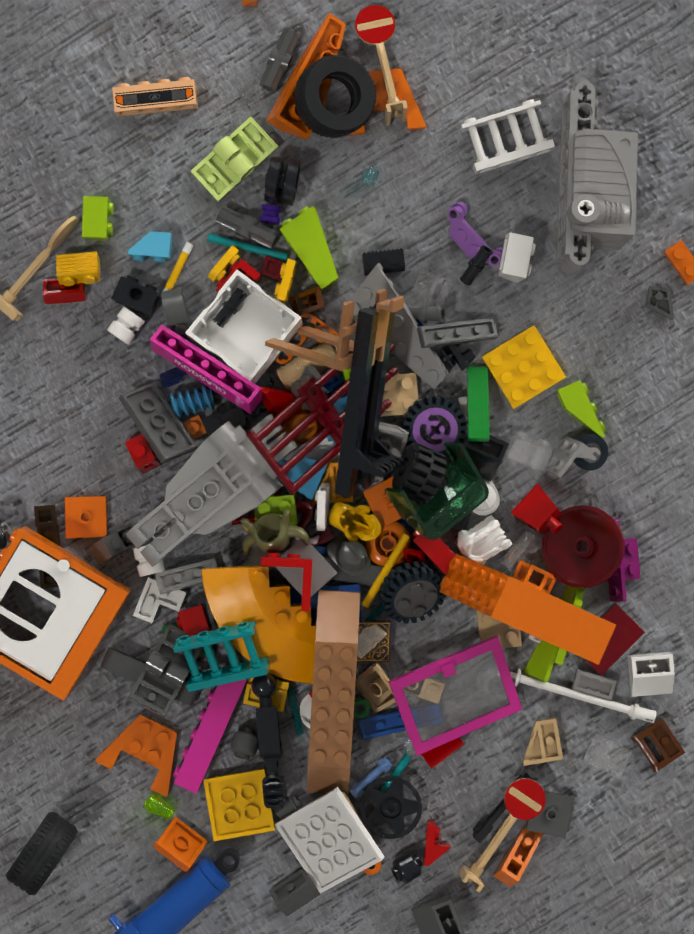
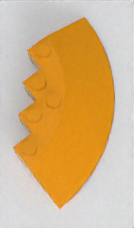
(281, 628)

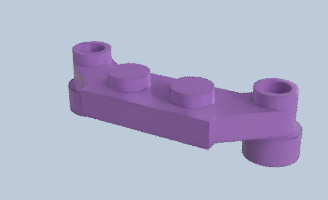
(466, 236)

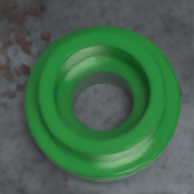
(360, 715)

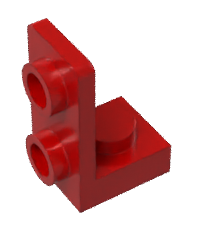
(242, 266)

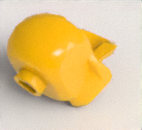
(354, 521)

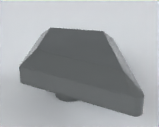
(660, 301)

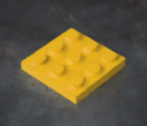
(523, 367)
(237, 805)

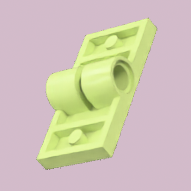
(234, 159)

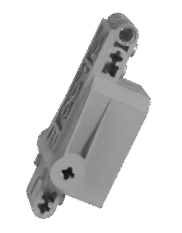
(211, 490)

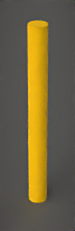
(385, 570)

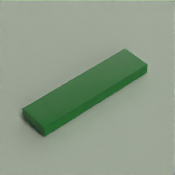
(478, 404)

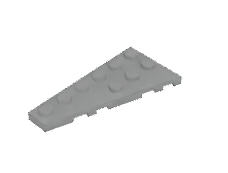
(404, 334)

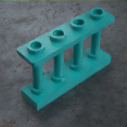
(221, 675)

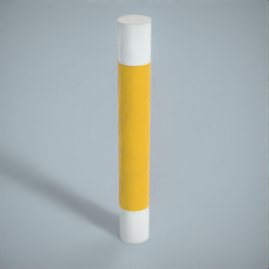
(178, 267)

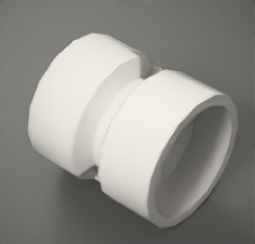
(126, 325)
(144, 567)

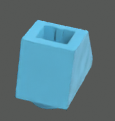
(153, 246)

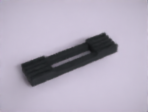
(483, 829)

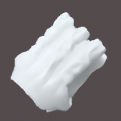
(482, 540)

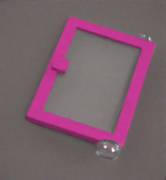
(455, 696)

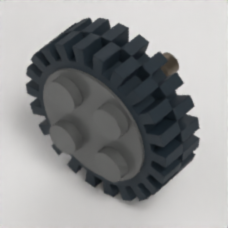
(412, 592)

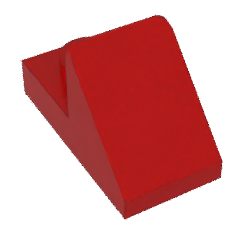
(433, 849)

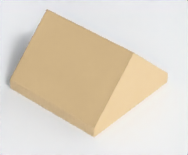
(375, 687)

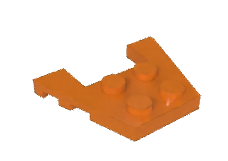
(414, 118)
(148, 742)

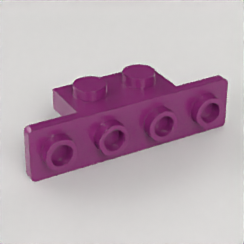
(628, 570)

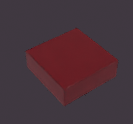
(271, 268)

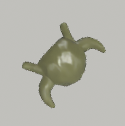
(272, 533)

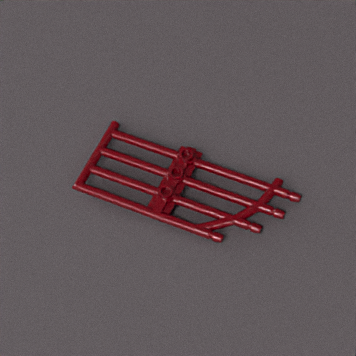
(325, 412)

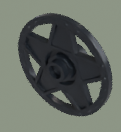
(390, 807)

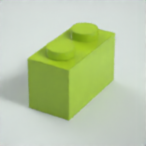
(96, 218)

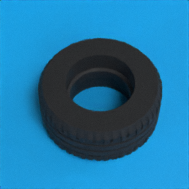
(356, 81)
(42, 853)

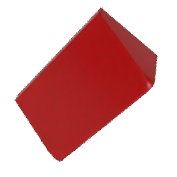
(55, 293)
(441, 752)

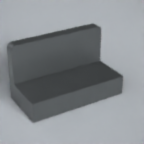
(294, 892)

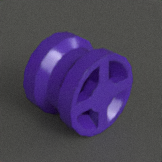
(270, 214)

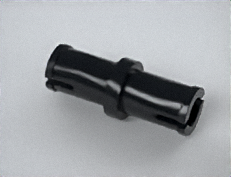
(476, 265)
(230, 307)

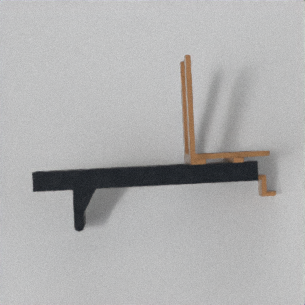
(365, 389)

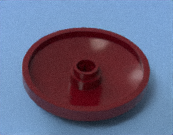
(585, 549)

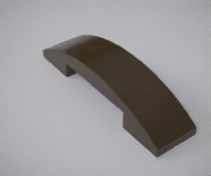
(47, 526)

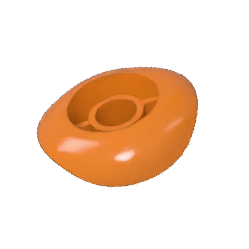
(382, 546)

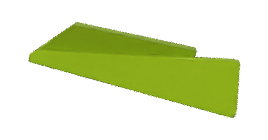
(547, 654)

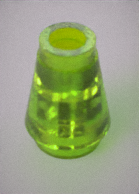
(156, 805)

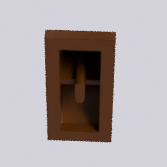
(307, 302)

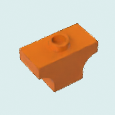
(534, 576)

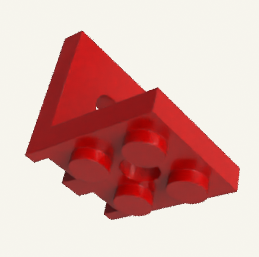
(293, 560)

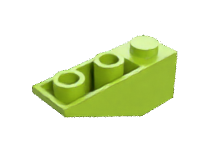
(577, 404)

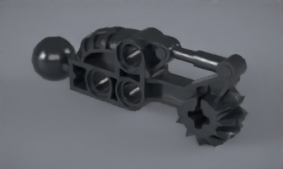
(269, 740)

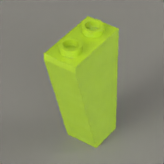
(309, 244)

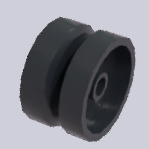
(280, 180)

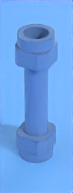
(357, 789)

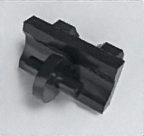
(461, 359)

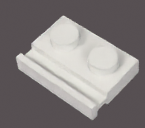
(322, 497)

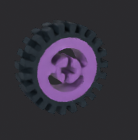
(419, 414)

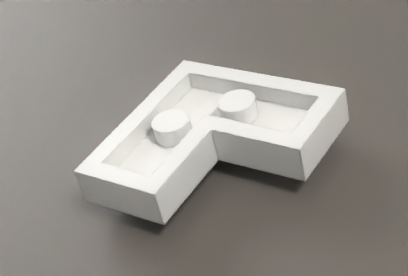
(151, 600)

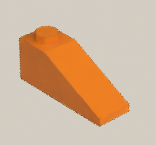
(517, 857)

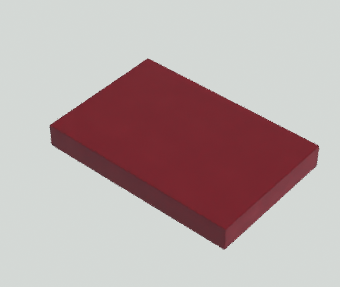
(623, 637)

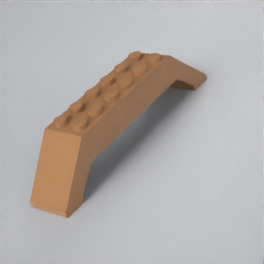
(333, 691)

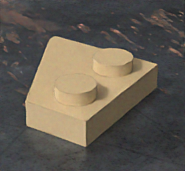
(543, 743)

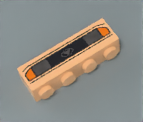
(155, 97)

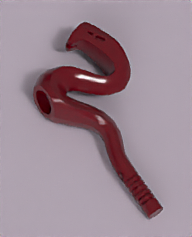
(308, 508)

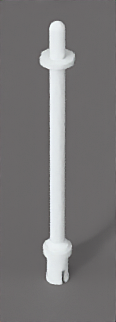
(633, 711)

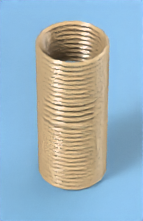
(293, 370)

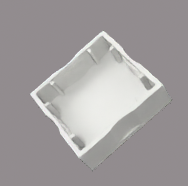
(244, 335)

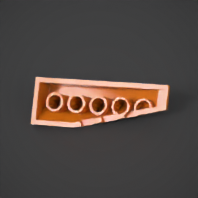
(324, 43)

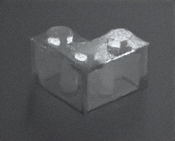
(527, 452)

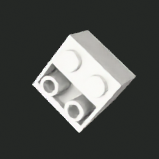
(516, 257)
(651, 674)

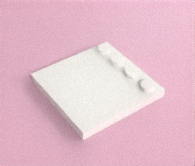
(329, 840)

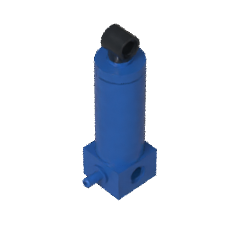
(183, 899)

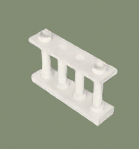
(521, 152)

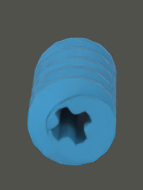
(192, 401)

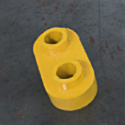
(228, 259)

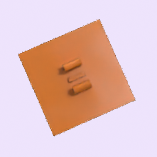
(381, 503)

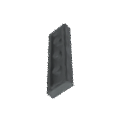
(457, 332)

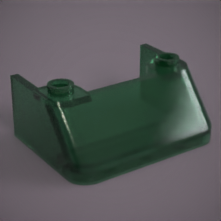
(450, 505)

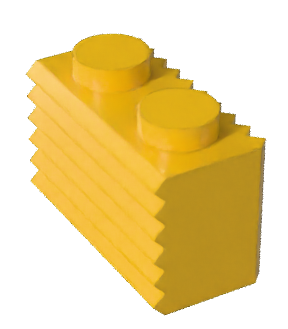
(78, 268)

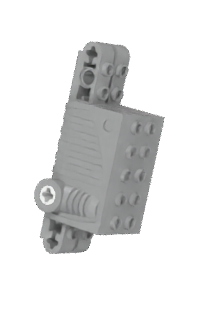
(594, 183)

